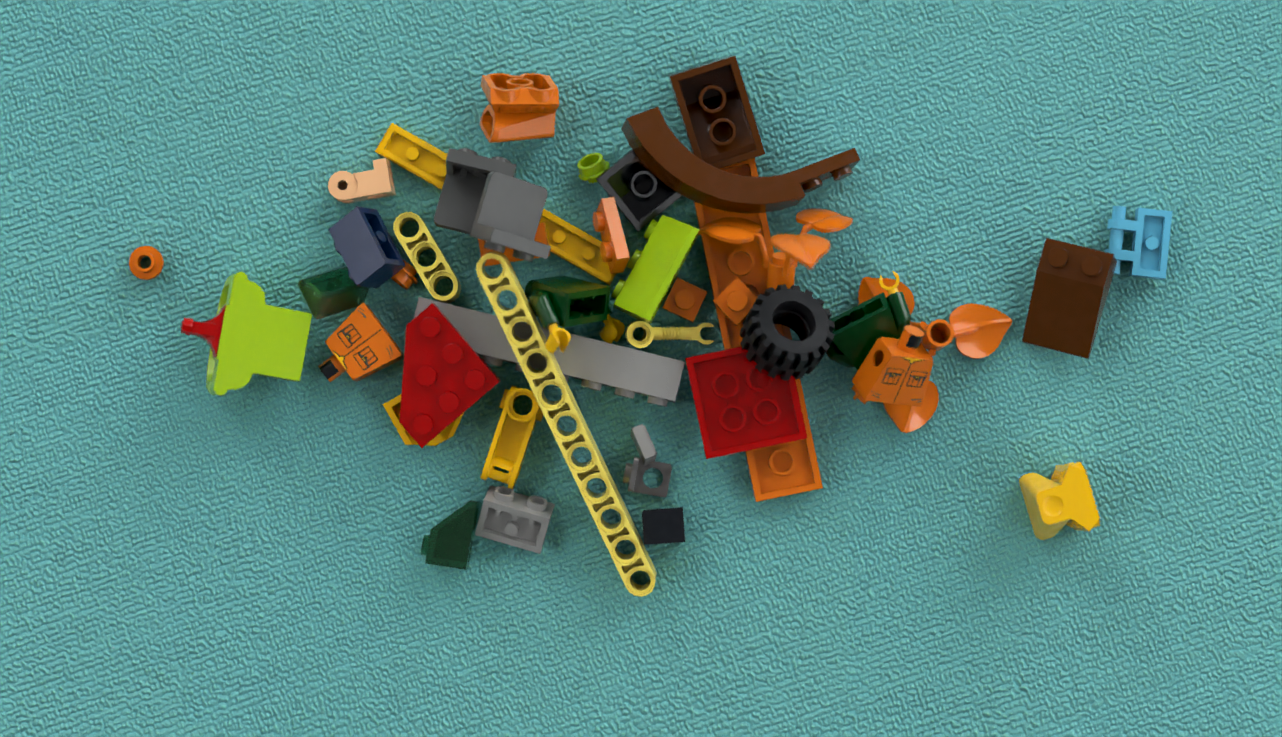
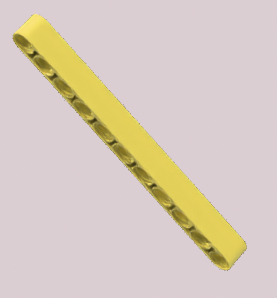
(567, 441)

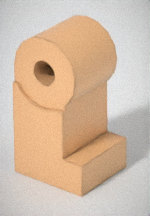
(363, 185)

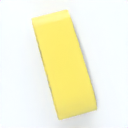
(415, 246)

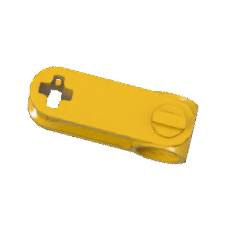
(511, 438)

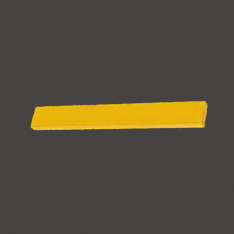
(430, 165)

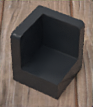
(663, 526)

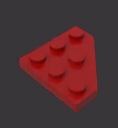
(439, 376)

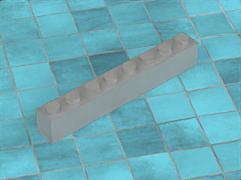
(583, 359)

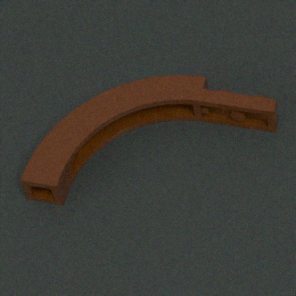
(719, 189)

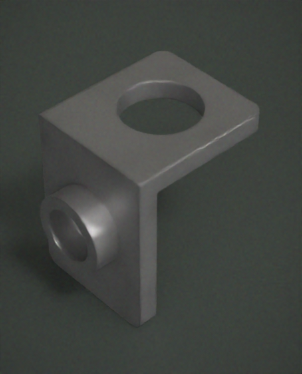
(634, 477)

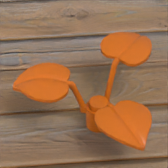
(794, 248)
(977, 335)

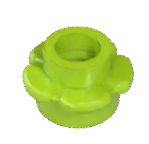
(591, 167)

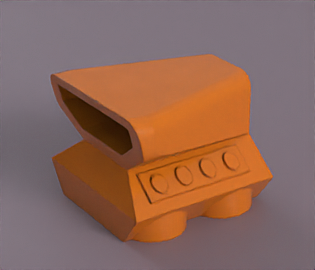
(519, 107)

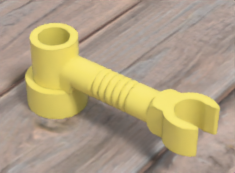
(662, 333)

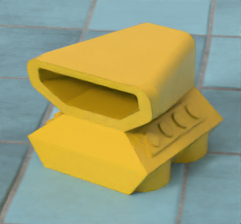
(1060, 501)

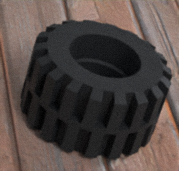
(801, 314)

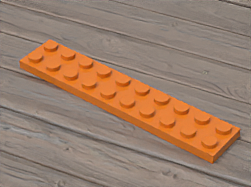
(781, 467)

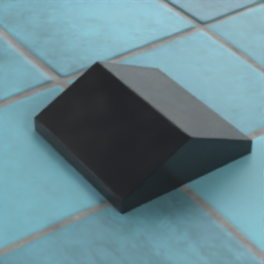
(636, 190)

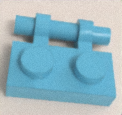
(1149, 242)

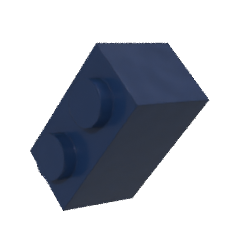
(366, 247)

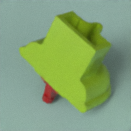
(250, 337)

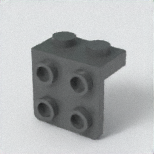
(464, 187)
(511, 216)

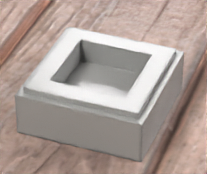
(643, 444)

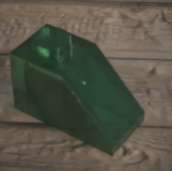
(452, 538)

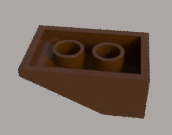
(717, 112)
(1068, 297)

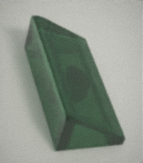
(331, 293)

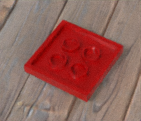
(741, 405)

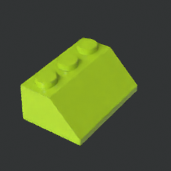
(654, 268)

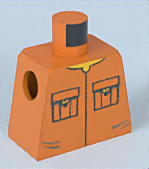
(360, 347)
(896, 370)

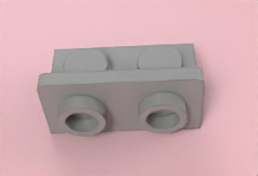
(514, 518)

